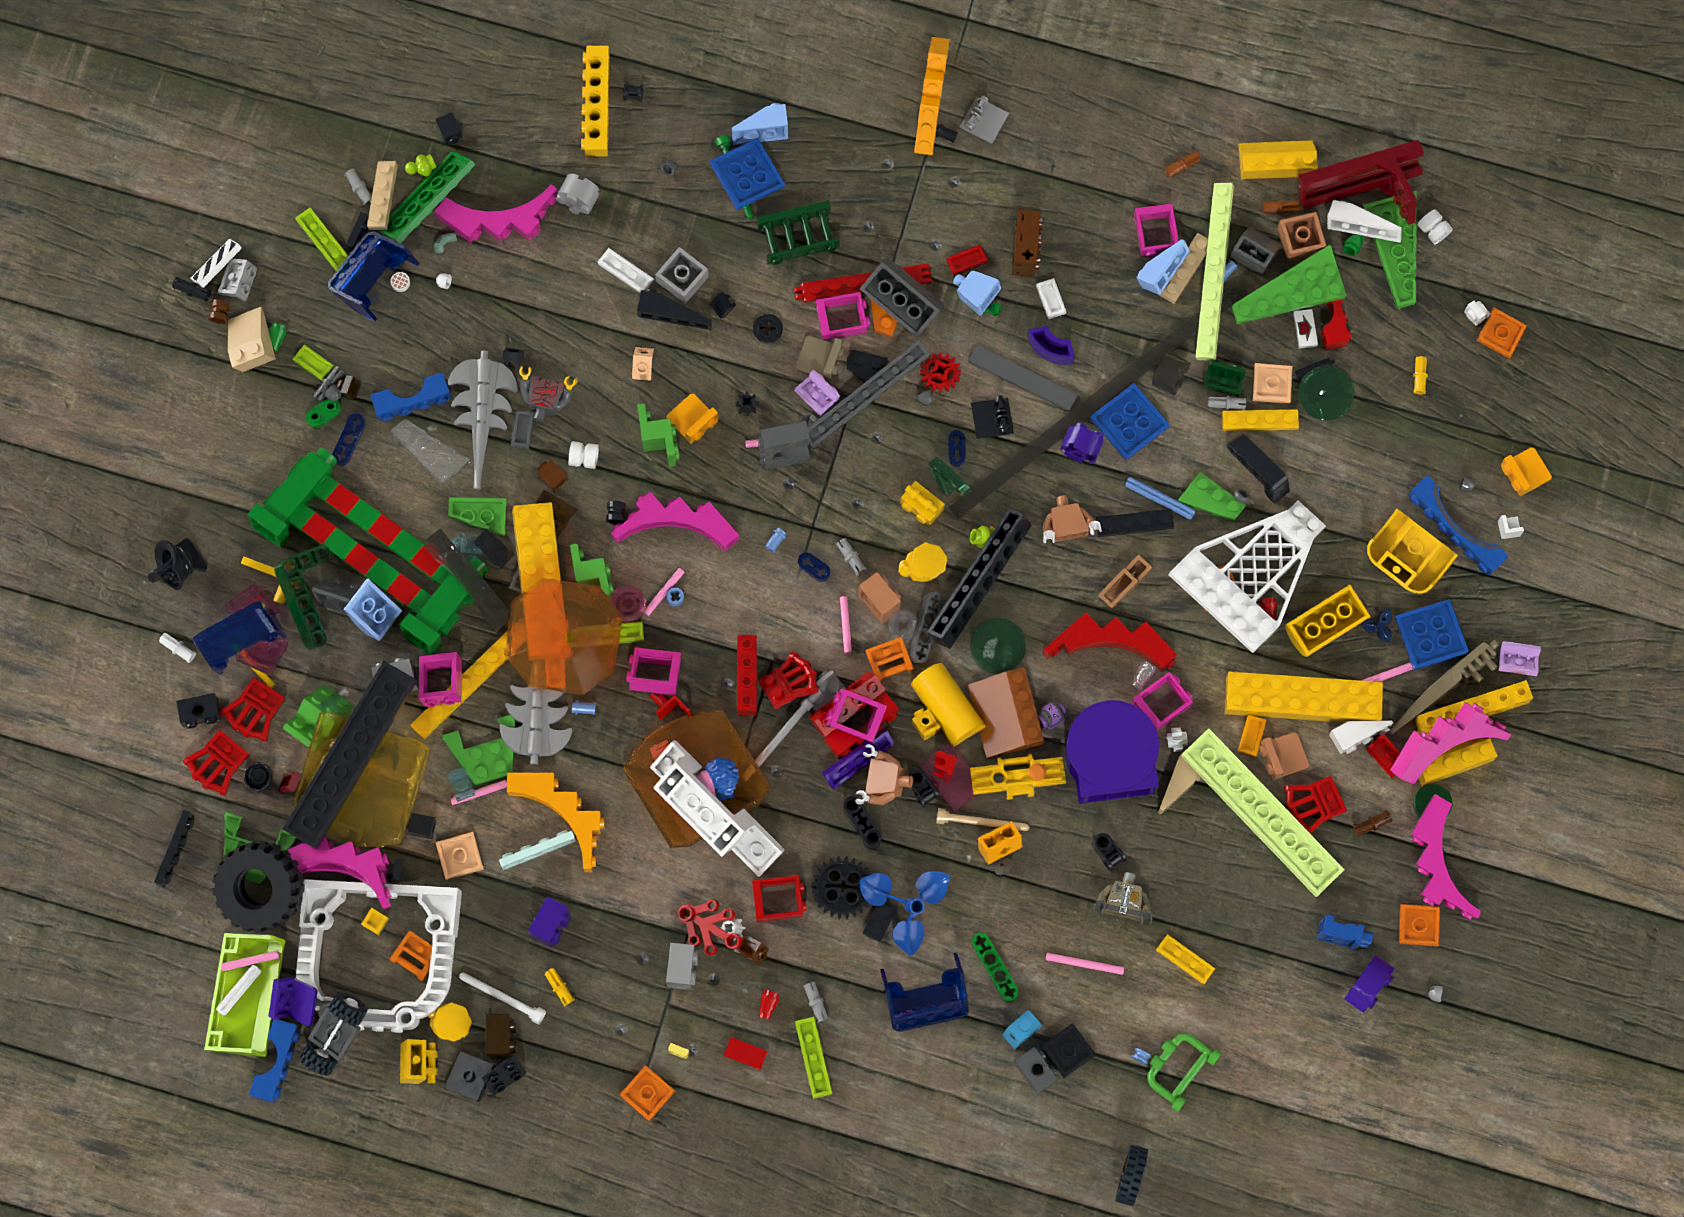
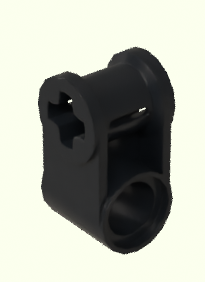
(923, 788)
(1109, 852)

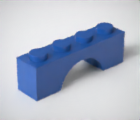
(433, 391)
(267, 1086)

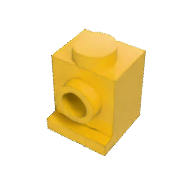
(925, 730)

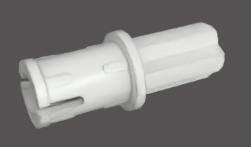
(177, 647)

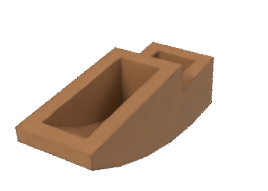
(1126, 581)

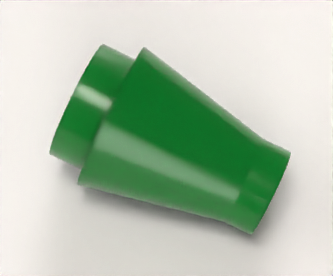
(1353, 244)
(277, 333)

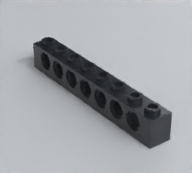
(979, 578)

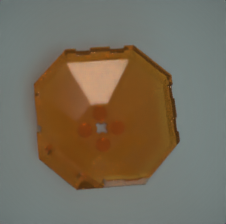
(538, 629)

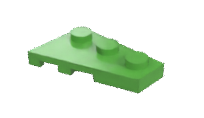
(1210, 497)
(480, 513)

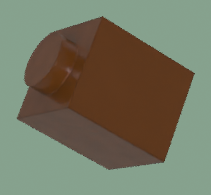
(552, 475)

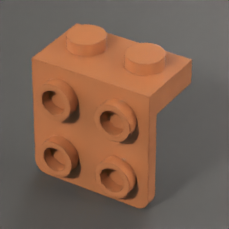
(1283, 755)

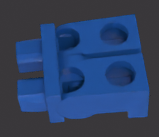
(1343, 934)

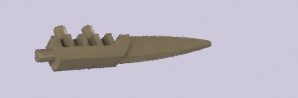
(1463, 670)

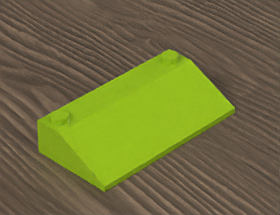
(247, 1023)

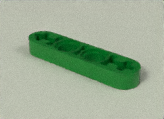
(998, 965)

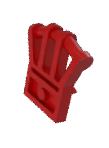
(777, 684)
(262, 699)
(223, 750)
(1325, 796)

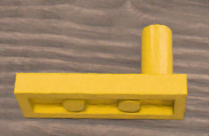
(279, 596)

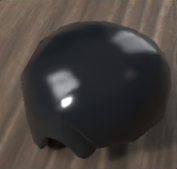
(258, 776)

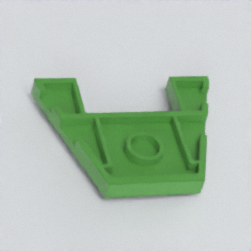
(484, 761)
(232, 826)

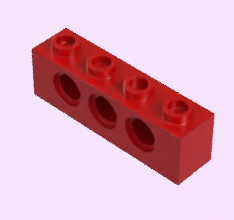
(746, 675)
(866, 686)

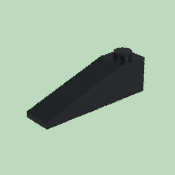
(661, 308)

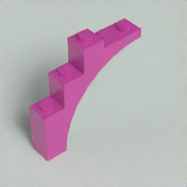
(498, 224)
(677, 514)
(1446, 733)
(346, 859)
(1440, 886)

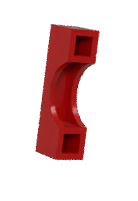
(1335, 332)
(841, 742)

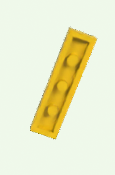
(1260, 420)

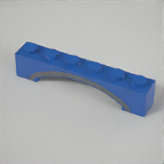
(1427, 497)

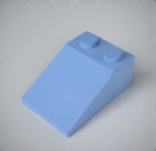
(766, 125)
(372, 610)

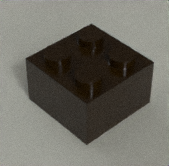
(499, 1036)

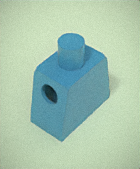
(1022, 1029)

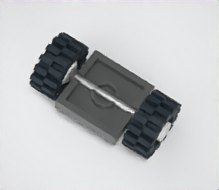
(333, 1033)

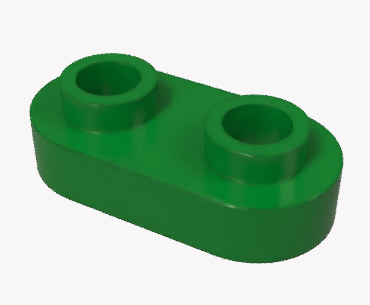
(324, 414)

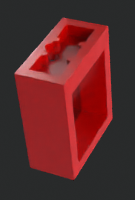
(799, 887)

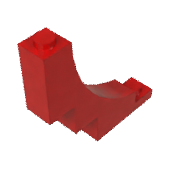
(1088, 634)

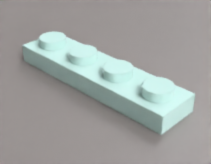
(529, 852)

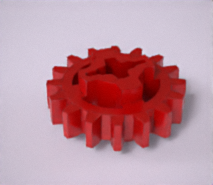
(947, 369)

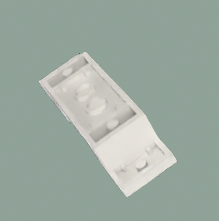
(708, 815)

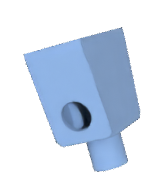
(977, 290)

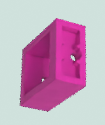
(1152, 213)
(837, 301)
(656, 657)
(438, 662)
(1174, 682)
(874, 721)

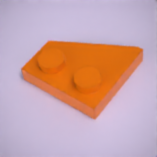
(882, 321)

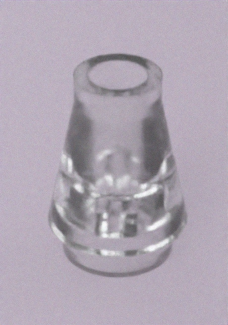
(1144, 675)

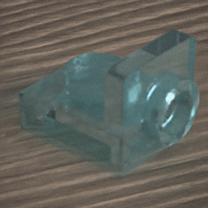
(465, 544)
(460, 784)

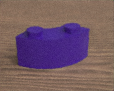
(1050, 347)
(1369, 984)

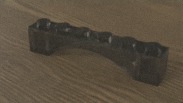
(484, 597)

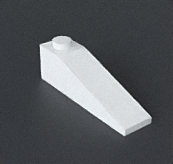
(1355, 220)

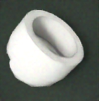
(444, 280)

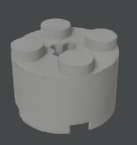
(578, 194)

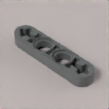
(923, 626)

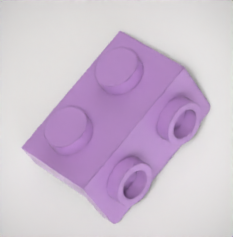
(817, 393)
(1519, 658)

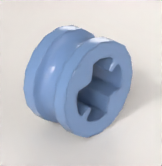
(669, 597)
(1141, 1056)

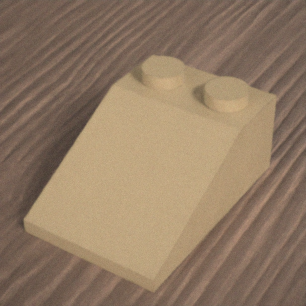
(249, 340)

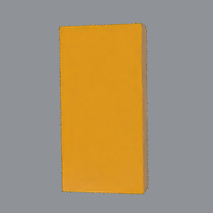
(1251, 736)

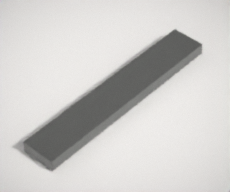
(1023, 378)

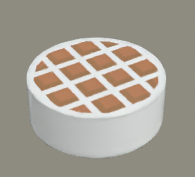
(400, 282)

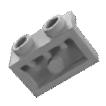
(238, 279)
(828, 685)

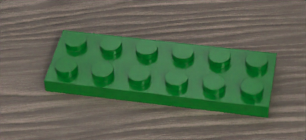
(427, 196)

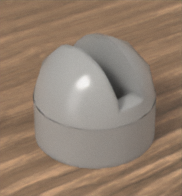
(1435, 993)

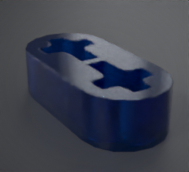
(952, 448)
(810, 570)

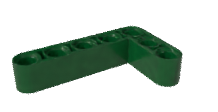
(301, 593)

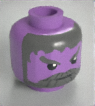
(1051, 715)

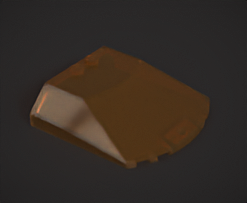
(704, 738)

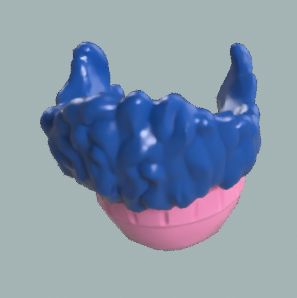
(720, 778)

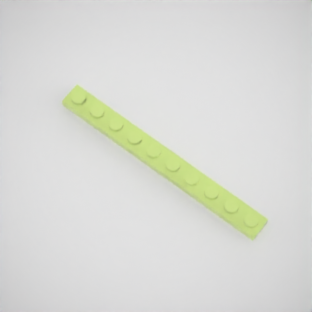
(1214, 271)

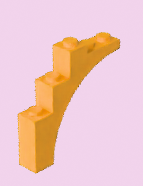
(931, 95)
(542, 788)

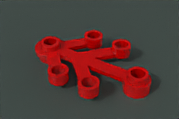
(707, 925)

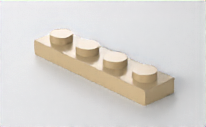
(382, 195)
(1186, 270)

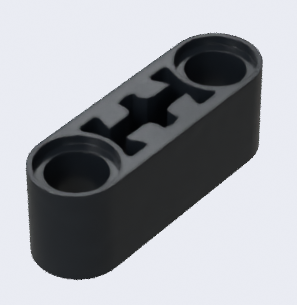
(860, 828)

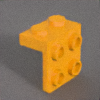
(692, 418)
(1525, 471)

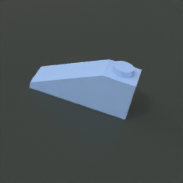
(1161, 269)

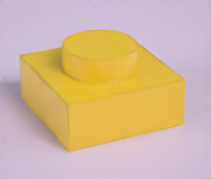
(375, 921)

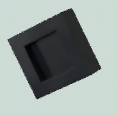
(722, 305)
(513, 354)

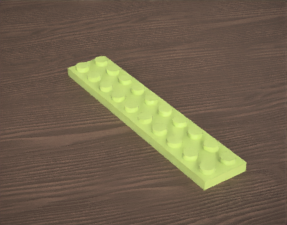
(1262, 812)

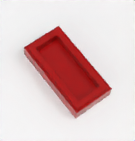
(967, 260)
(745, 1053)

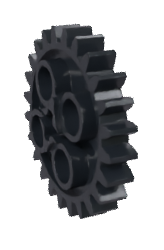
(840, 905)

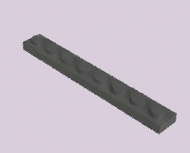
(867, 393)

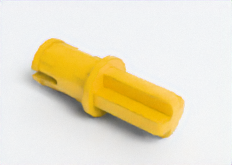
(1420, 375)
(559, 987)

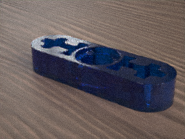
(349, 425)

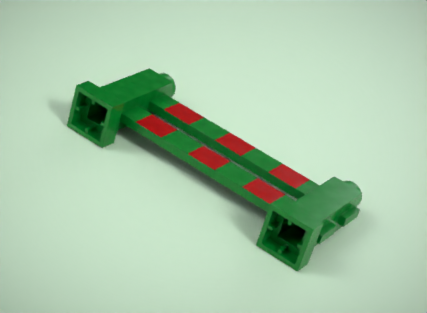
(289, 506)

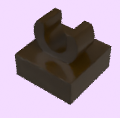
(349, 387)

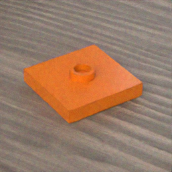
(1501, 333)
(1419, 925)
(647, 1093)

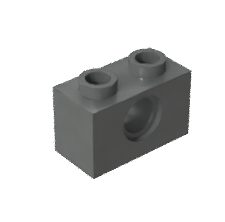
(1037, 1082)

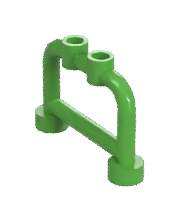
(1169, 1047)

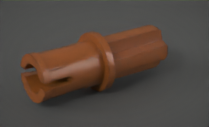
(1182, 164)
(1279, 207)

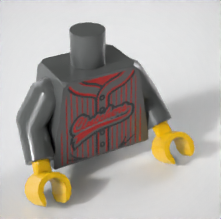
(544, 394)

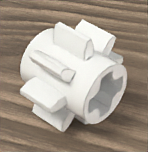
(1177, 739)
(737, 926)

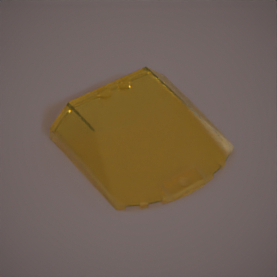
(385, 792)

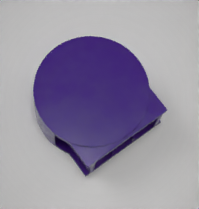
(1112, 752)

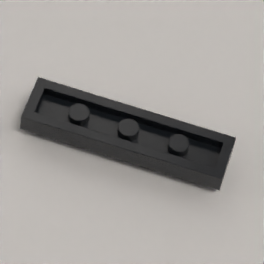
(1135, 522)
(171, 857)

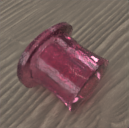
(629, 603)

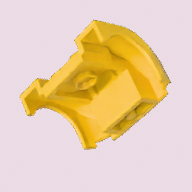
(1409, 554)

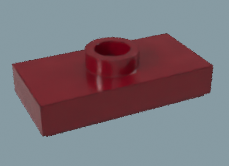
(289, 782)

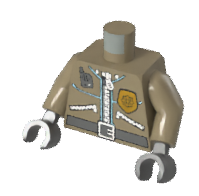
(1125, 900)

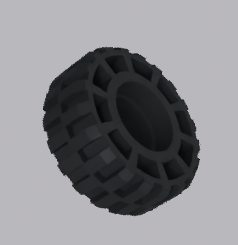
(232, 894)

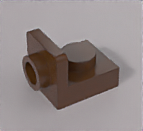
(752, 949)

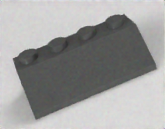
(902, 296)

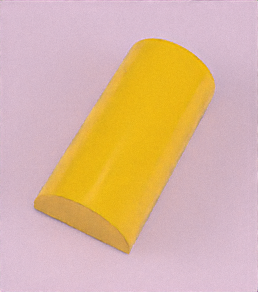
(1326, 621)
(947, 704)

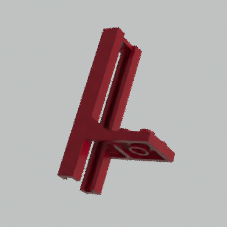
(1390, 179)

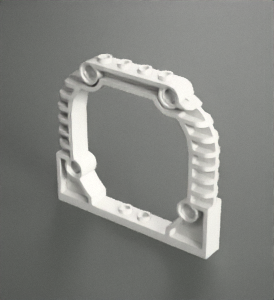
(439, 903)

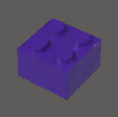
(549, 922)

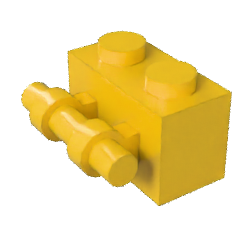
(921, 503)
(413, 1062)

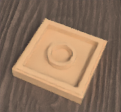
(1272, 383)
(459, 855)

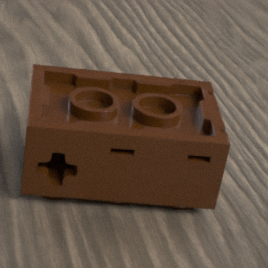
(1027, 243)

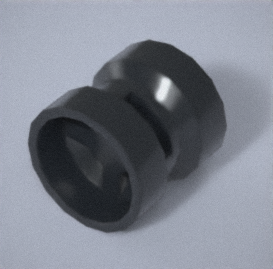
(615, 512)

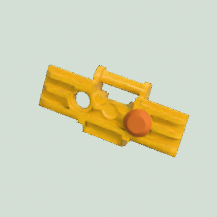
(1017, 782)

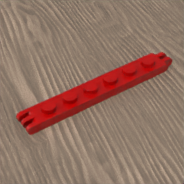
(851, 284)

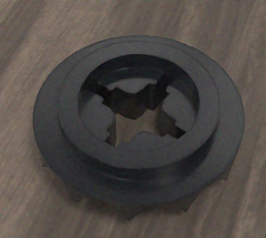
(775, 324)

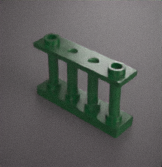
(785, 219)

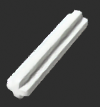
(238, 990)

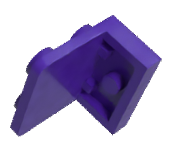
(293, 1000)

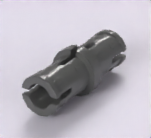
(331, 379)

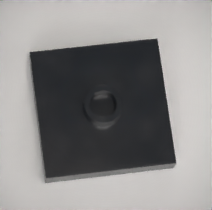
(1068, 1050)
(466, 1076)

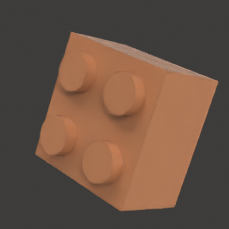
(1301, 236)
(879, 597)

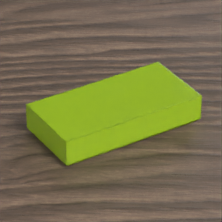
(313, 363)

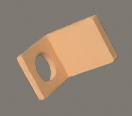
(642, 363)

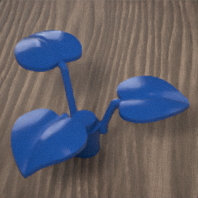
(932, 888)

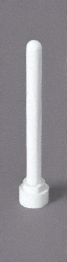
(535, 1014)

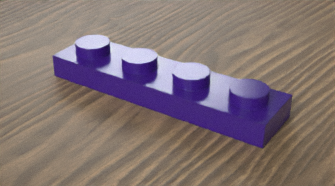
(856, 760)

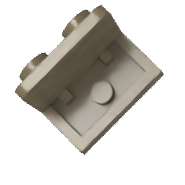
(820, 356)

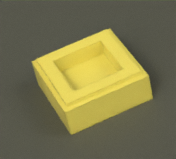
(678, 1051)

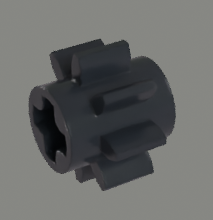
(747, 398)

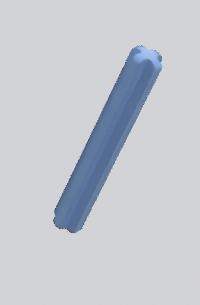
(1160, 498)

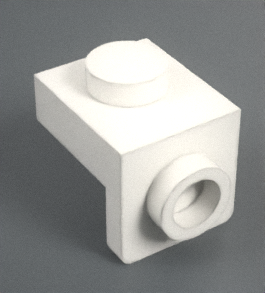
(1476, 312)

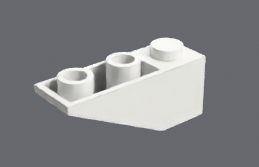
(1356, 732)

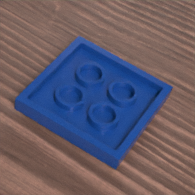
(747, 174)
(1129, 422)
(1431, 634)

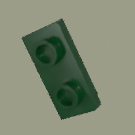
(1224, 377)

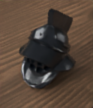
(175, 563)

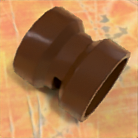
(219, 311)

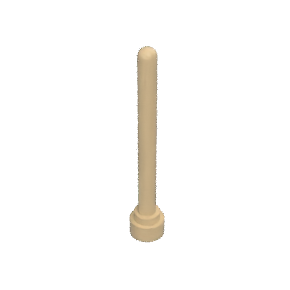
(944, 816)

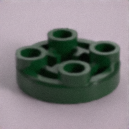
(1425, 794)

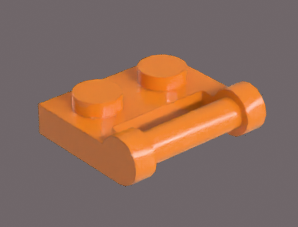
(886, 653)
(416, 948)

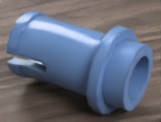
(1229, 269)
(775, 540)
(583, 707)

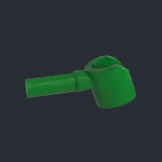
(994, 310)

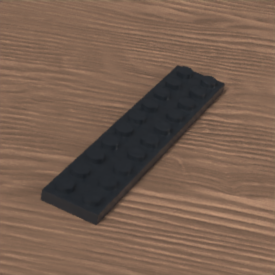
(350, 754)

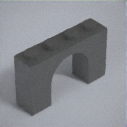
(784, 445)

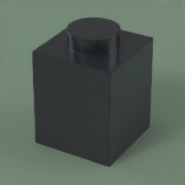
(449, 129)
(421, 826)

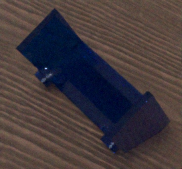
(364, 268)
(237, 633)
(927, 1004)

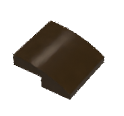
(561, 510)

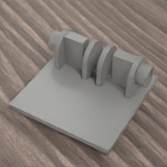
(984, 119)

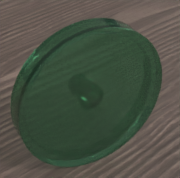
(1326, 392)
(997, 645)

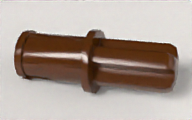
(1372, 823)

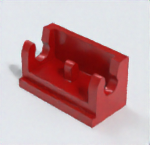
(1384, 753)
(945, 763)

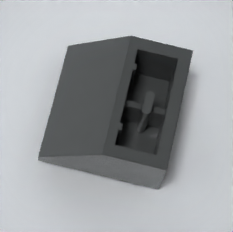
(1255, 250)

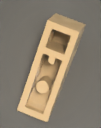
(1180, 782)

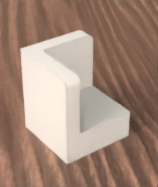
(1509, 527)

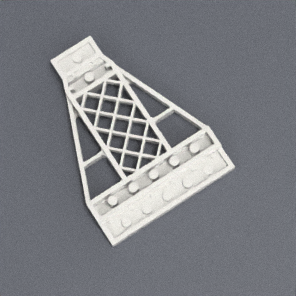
(1229, 602)

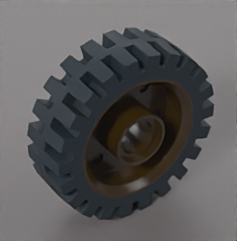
(1131, 1175)

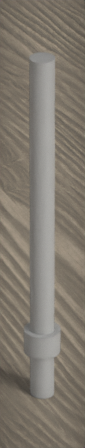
(805, 706)

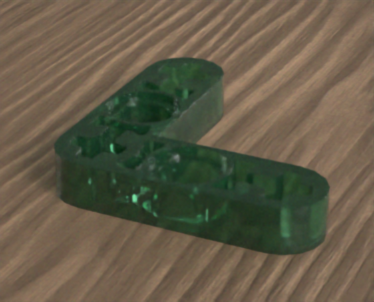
(947, 479)

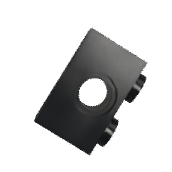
(188, 706)

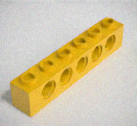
(600, 56)
(1492, 702)

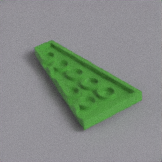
(1397, 257)
(1303, 286)

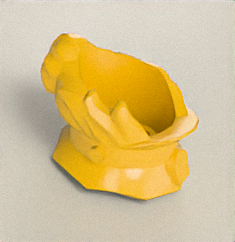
(923, 563)
(450, 1022)

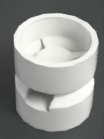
(1435, 226)
(583, 455)

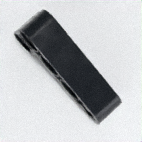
(1260, 466)

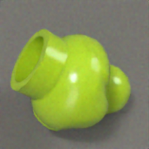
(423, 165)
(981, 535)

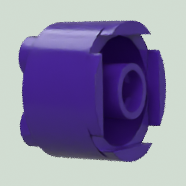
(1082, 443)

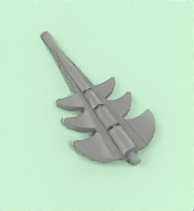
(483, 379)
(535, 735)

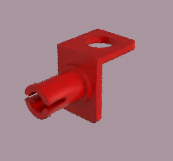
(666, 705)

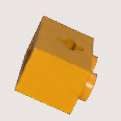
(999, 842)

